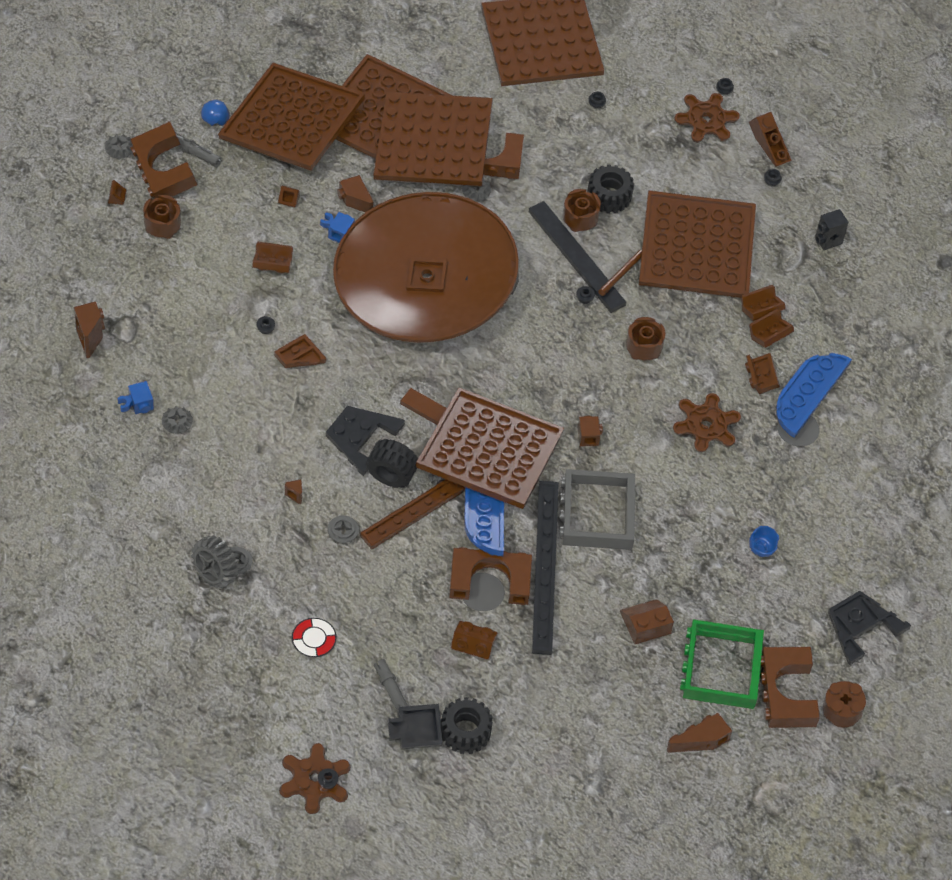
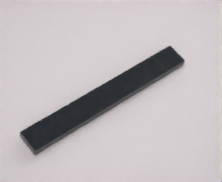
(576, 255)

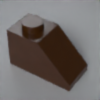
(355, 194)

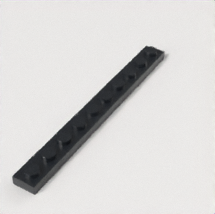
(545, 568)

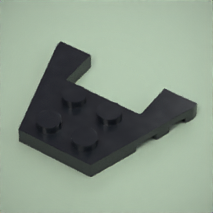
(354, 429)
(857, 616)

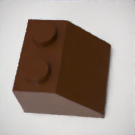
(89, 326)
(647, 621)

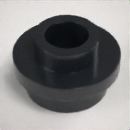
(724, 86)
(597, 99)
(772, 177)
(585, 298)
(265, 329)
(328, 784)

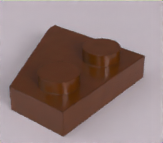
(299, 353)

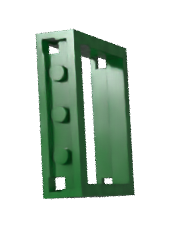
(726, 632)

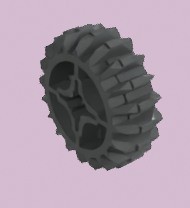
(215, 561)

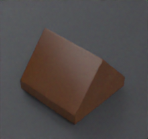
(116, 194)
(289, 196)
(294, 490)

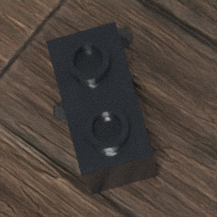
(831, 229)

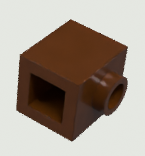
(589, 431)

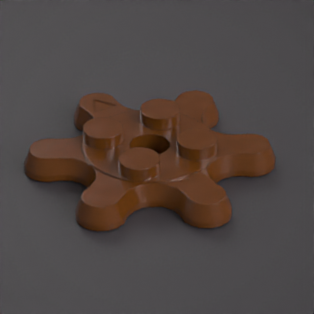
(710, 109)
(706, 412)
(309, 789)

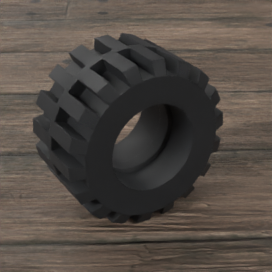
(611, 178)
(392, 463)
(466, 711)

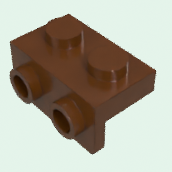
(273, 257)
(761, 302)
(770, 329)
(762, 373)
(473, 639)

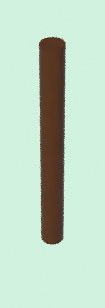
(620, 273)

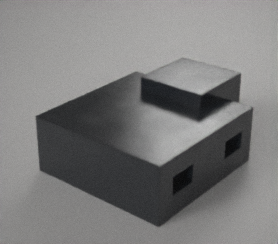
(416, 726)

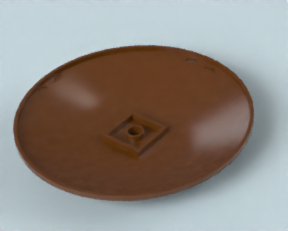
(419, 234)

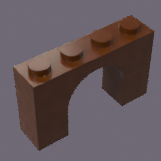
(148, 148)
(509, 161)
(469, 561)
(779, 710)

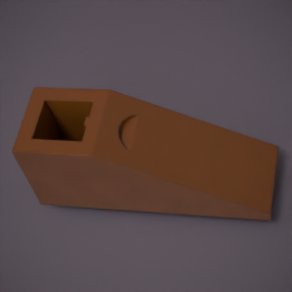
(770, 139)
(704, 736)

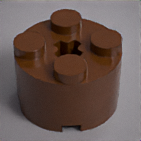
(581, 210)
(162, 216)
(645, 339)
(844, 703)

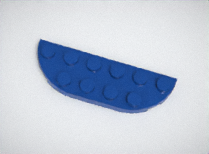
(808, 390)
(484, 522)

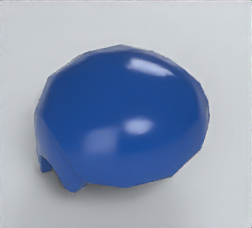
(215, 112)
(764, 541)

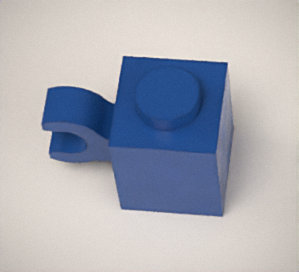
(337, 226)
(139, 398)

